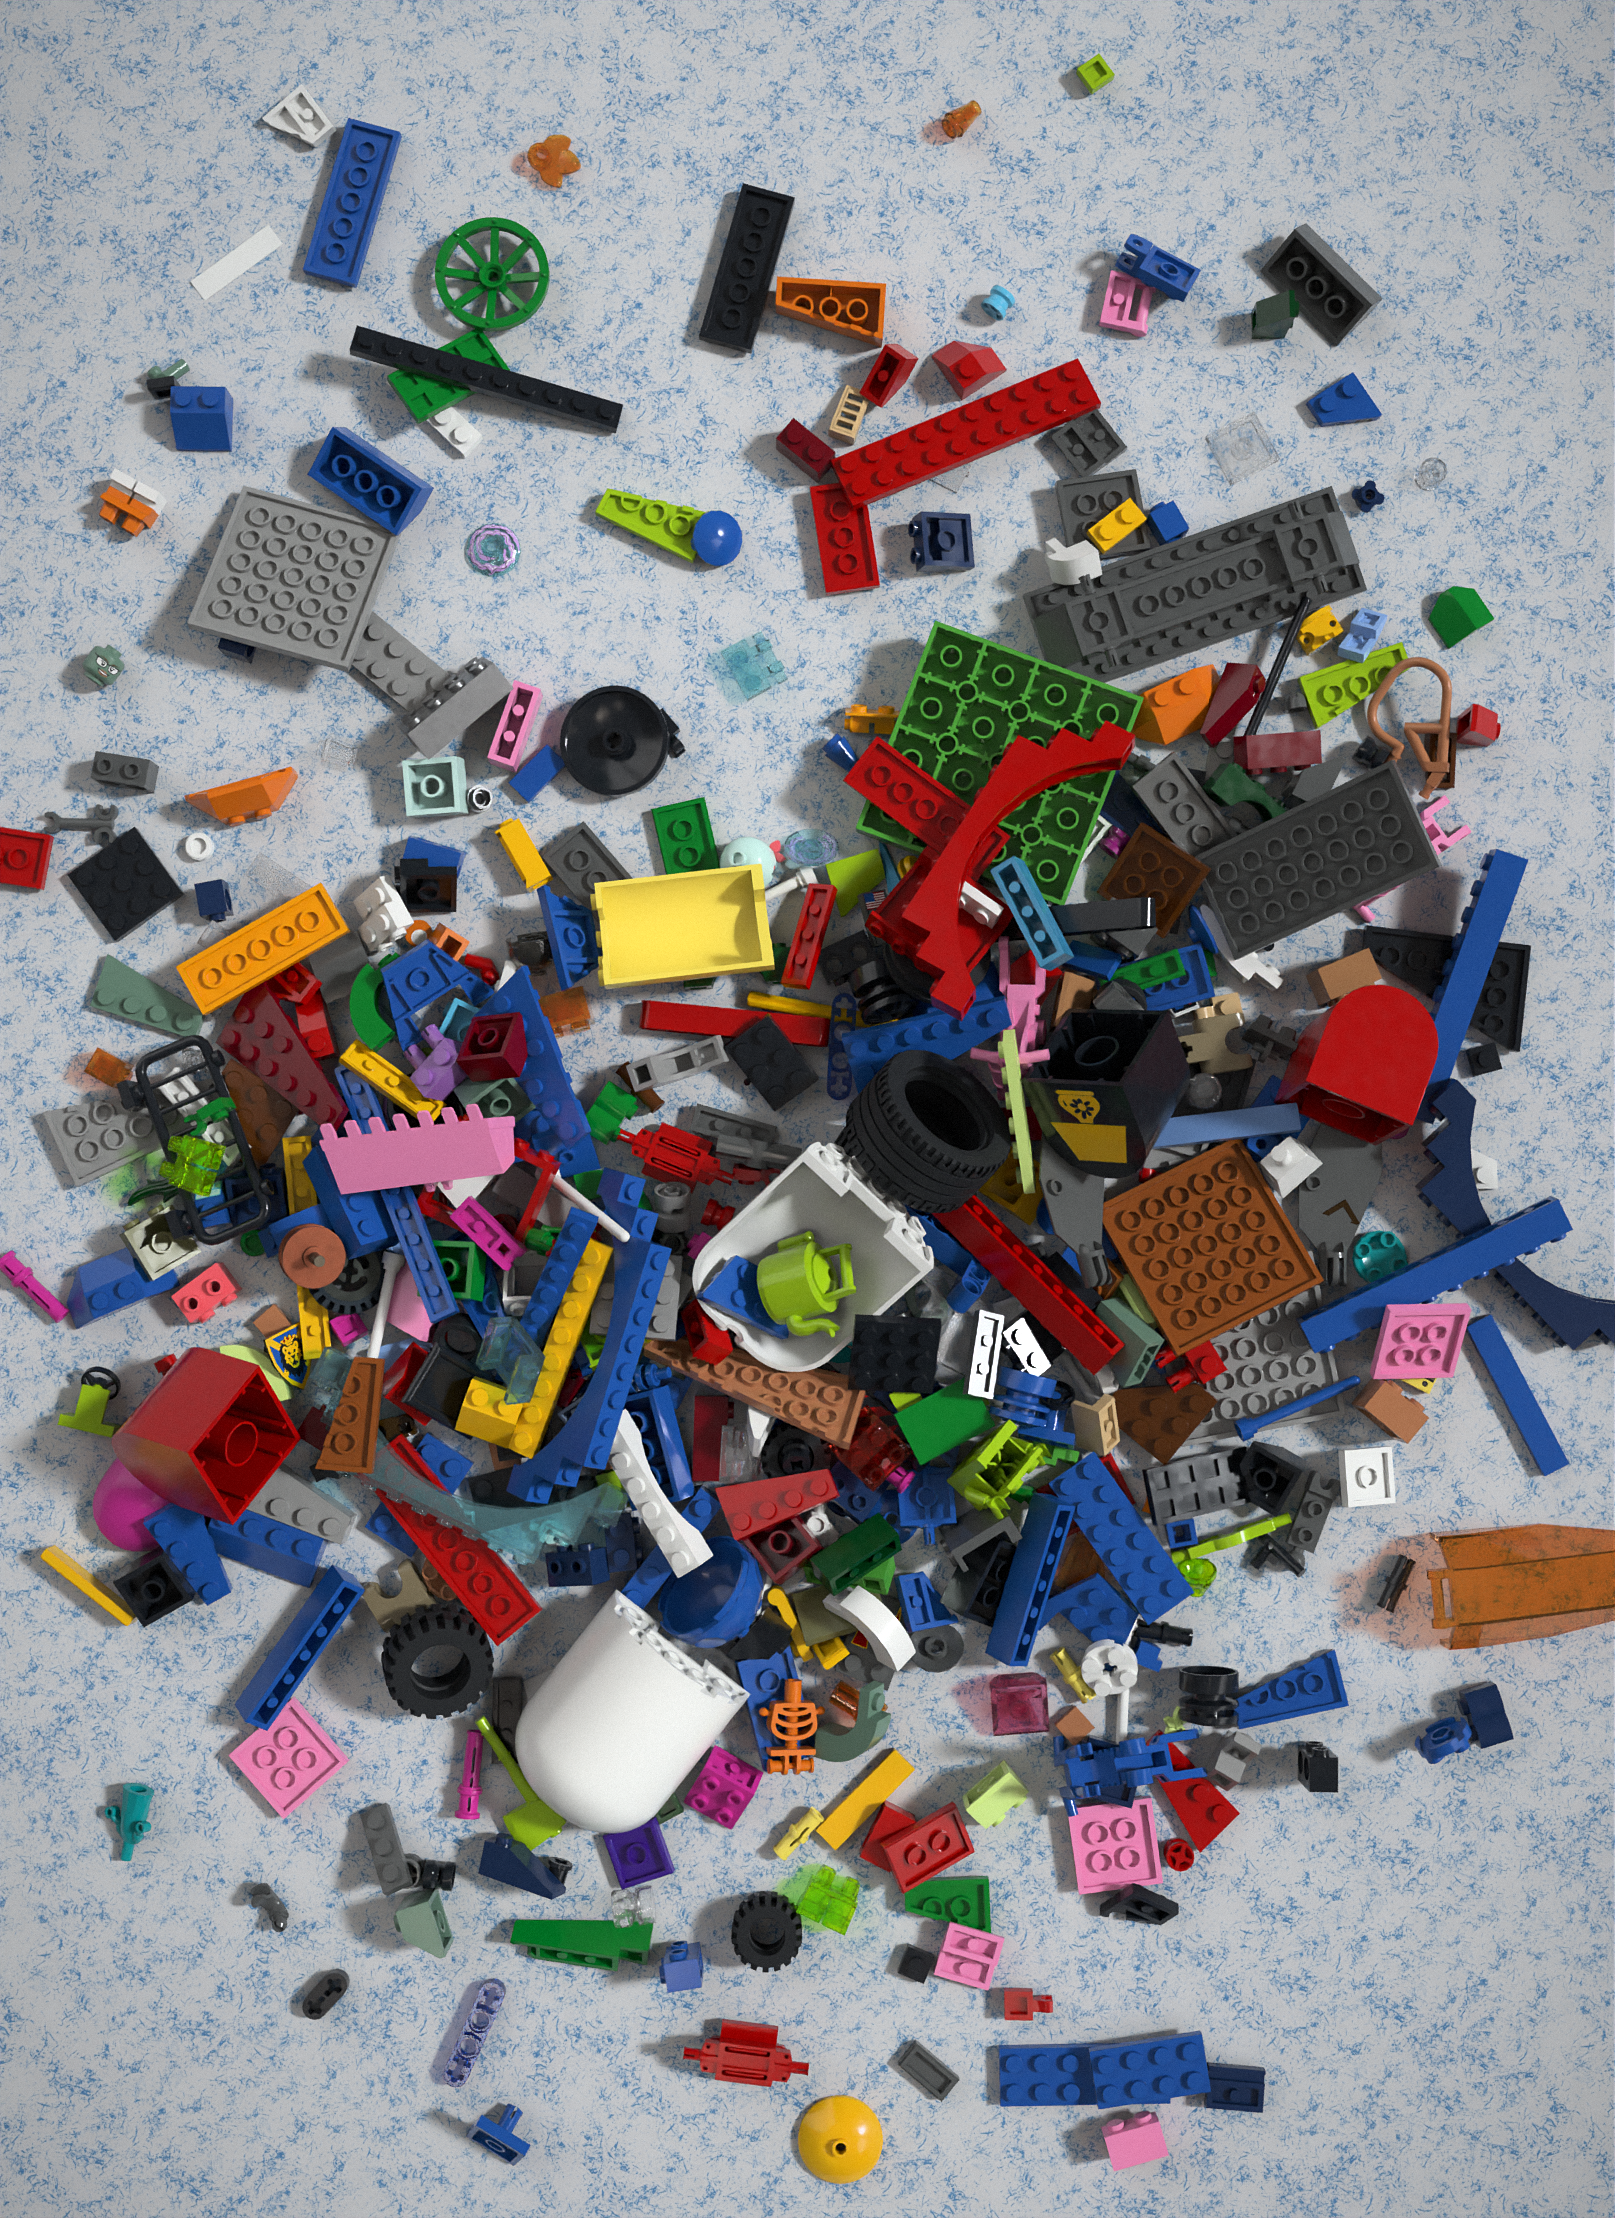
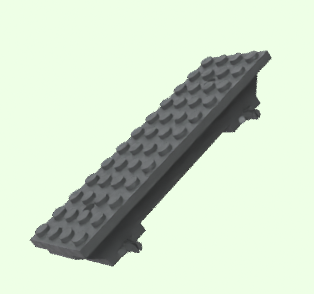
(1199, 590)

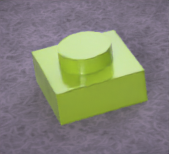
(1095, 74)

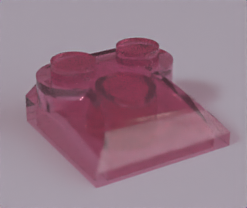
(1019, 1704)

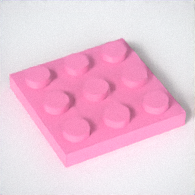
(1420, 1341)
(289, 1758)
(1114, 1846)

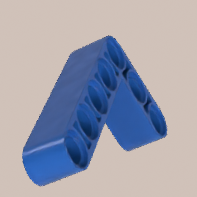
(946, 1248)

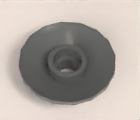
(944, 1639)

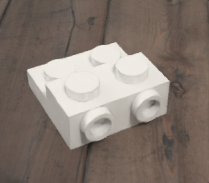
(382, 914)

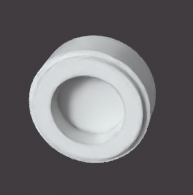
(199, 846)

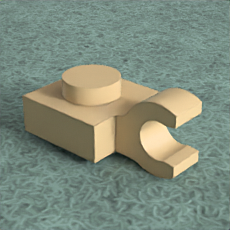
(1219, 1006)

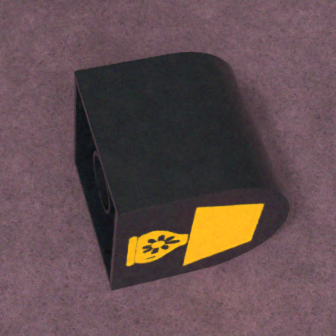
(1108, 1087)

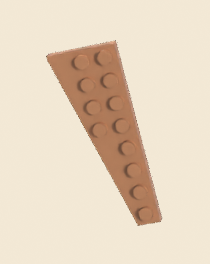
(806, 1399)

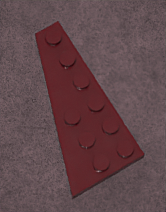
(277, 1053)

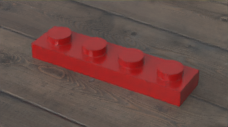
(809, 936)

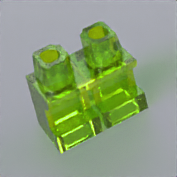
(186, 1175)
(818, 1894)

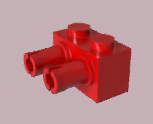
(1201, 1365)

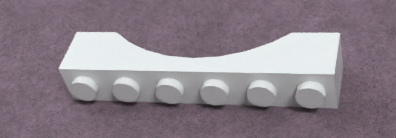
(675, 1536)

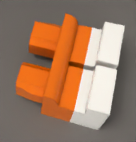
(132, 499)

